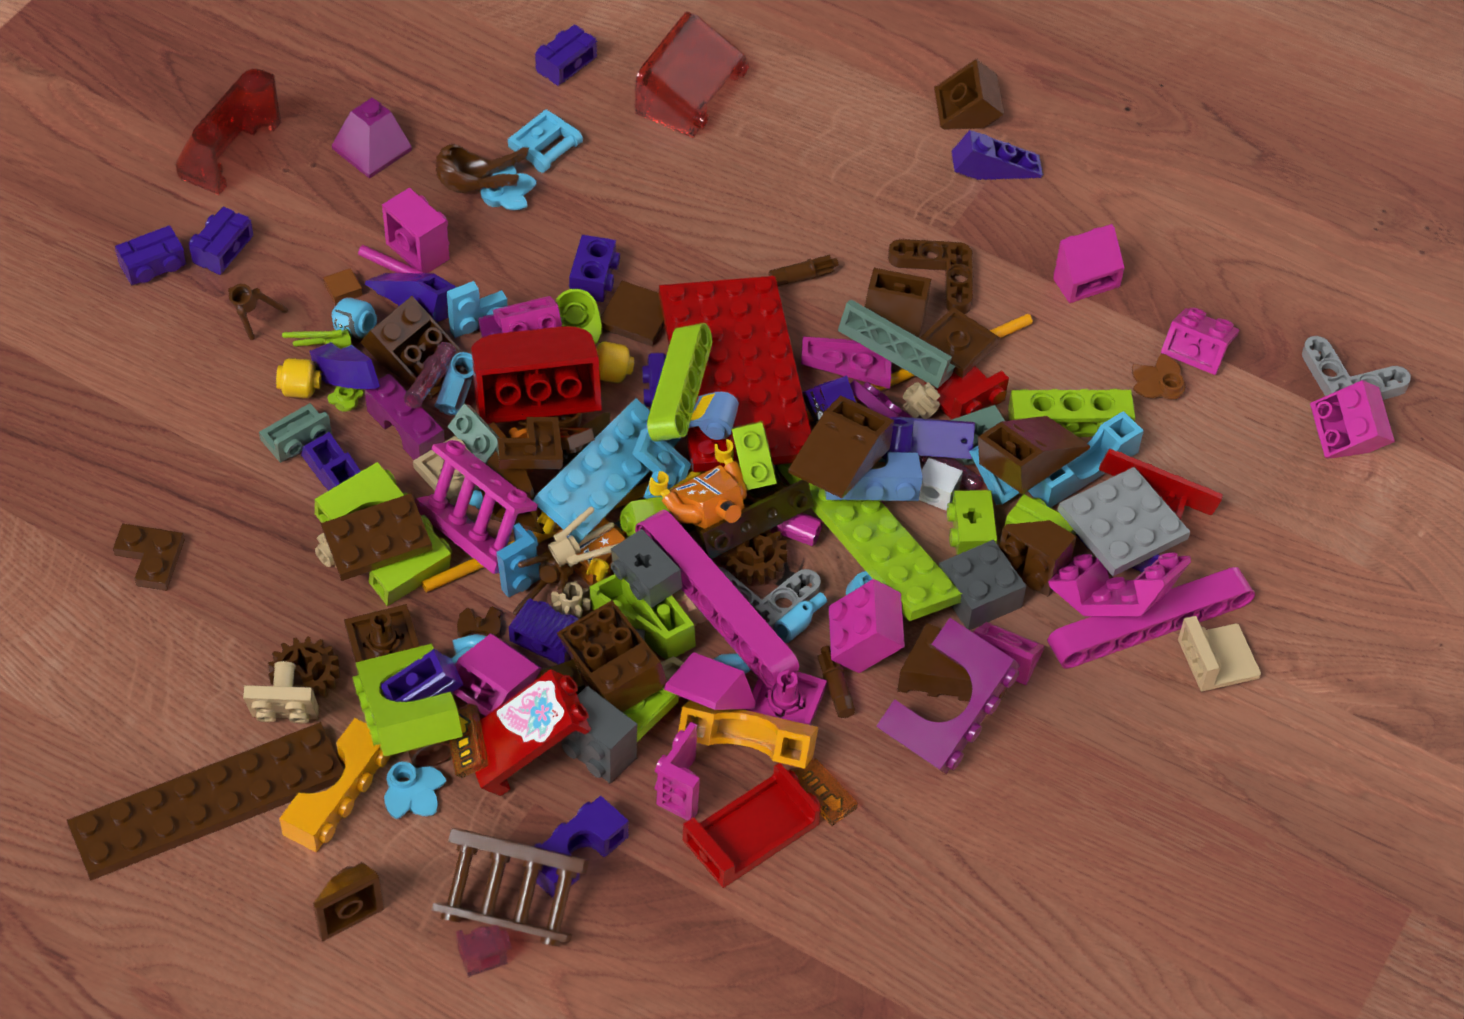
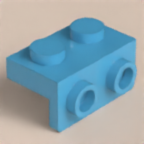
(511, 576)

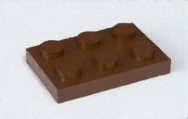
(376, 536)

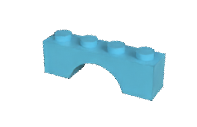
(1117, 434)

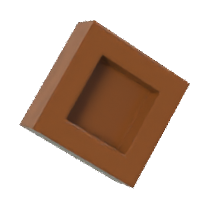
(342, 285)

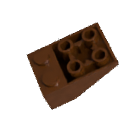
(406, 341)
(843, 447)
(1028, 450)
(613, 657)

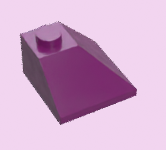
(371, 138)

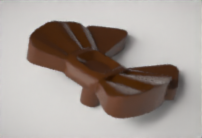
(468, 624)

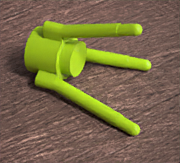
(338, 337)

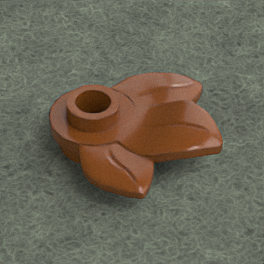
(1159, 380)

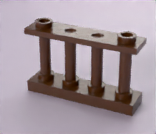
(501, 852)

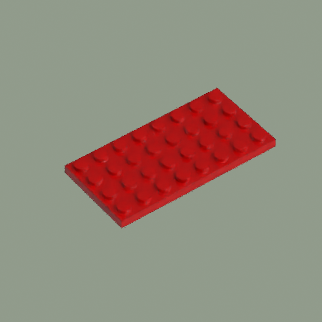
(747, 359)

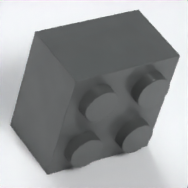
(986, 582)
(609, 744)

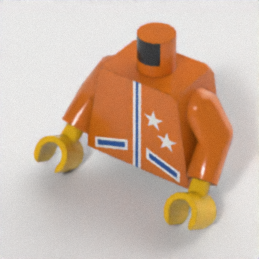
(707, 497)
(596, 568)

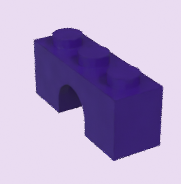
(594, 826)

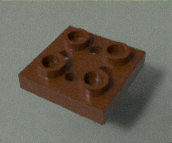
(381, 632)

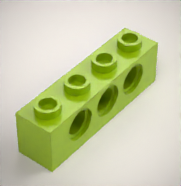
(1075, 410)

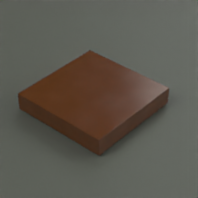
(634, 314)
(961, 339)

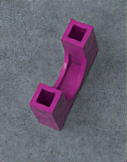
(944, 741)

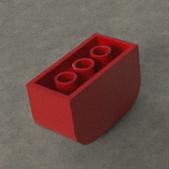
(536, 374)

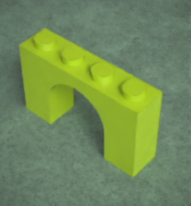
(371, 488)
(403, 724)

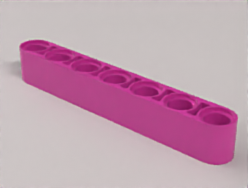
(721, 601)
(1105, 635)

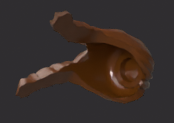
(466, 171)

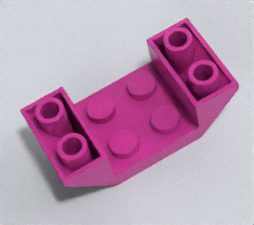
(1092, 593)

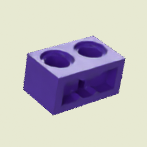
(594, 266)

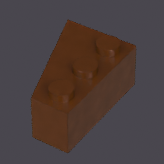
(933, 672)

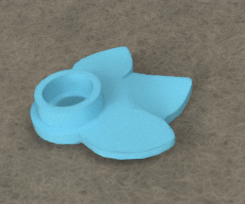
(509, 196)
(416, 793)

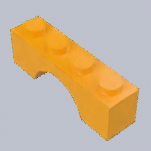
(777, 737)
(314, 816)

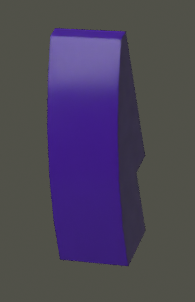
(345, 367)
(329, 461)

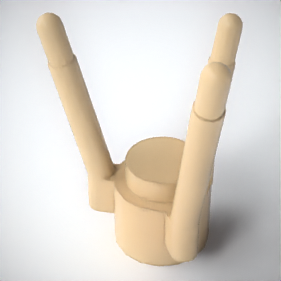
(566, 549)

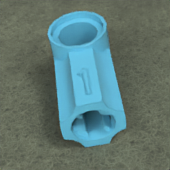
(455, 385)

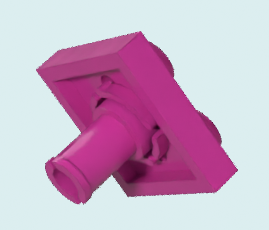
(787, 694)

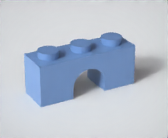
(895, 481)

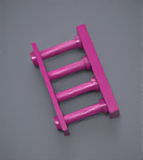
(455, 522)

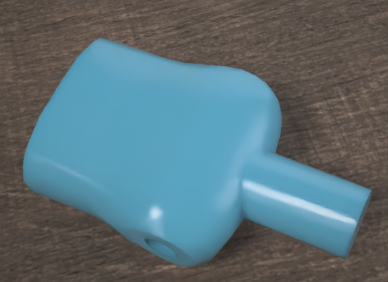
(798, 618)

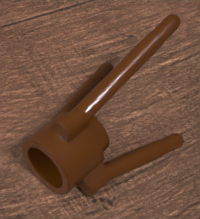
(246, 300)
(549, 572)

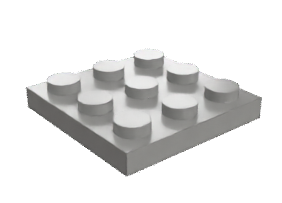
(1123, 521)

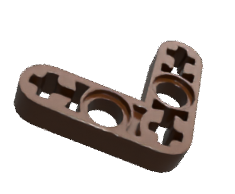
(945, 260)

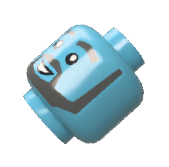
(354, 316)

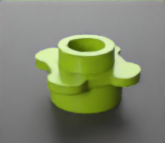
(347, 402)

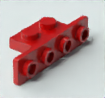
(1171, 488)

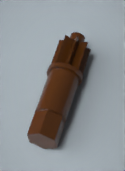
(804, 270)
(836, 682)

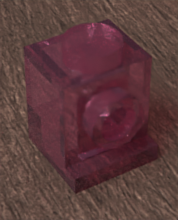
(483, 949)

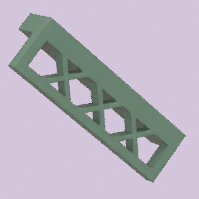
(895, 344)

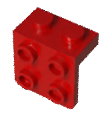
(971, 393)

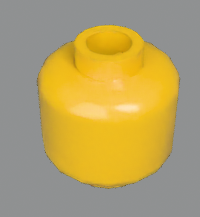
(614, 362)
(298, 378)

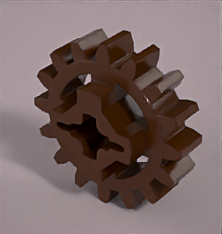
(757, 557)
(318, 661)

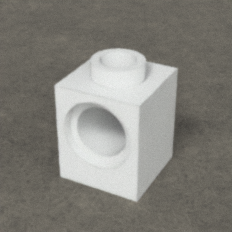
(939, 483)

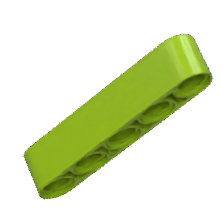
(679, 382)

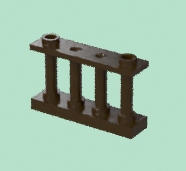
(756, 518)

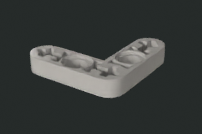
(1330, 360)
(788, 589)

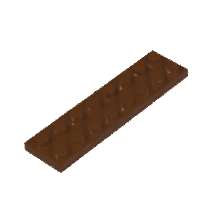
(204, 801)

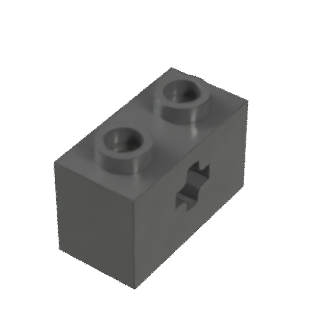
(645, 568)

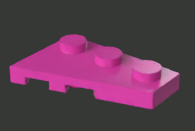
(846, 359)

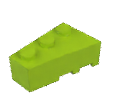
(665, 625)

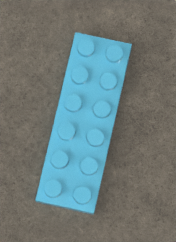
(598, 474)

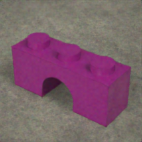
(414, 425)

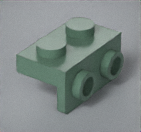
(294, 431)
(474, 433)

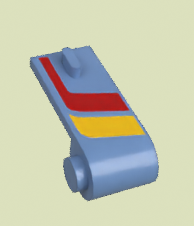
(715, 414)

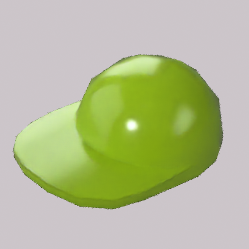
(580, 310)

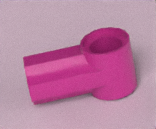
(801, 528)

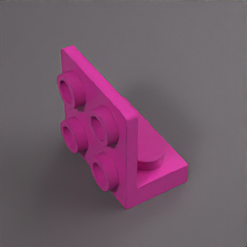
(528, 315)
(1199, 339)
(675, 783)

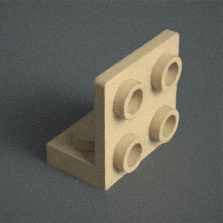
(1217, 654)

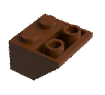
(899, 298)
(1037, 551)

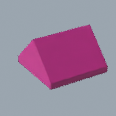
(1021, 649)
(711, 684)

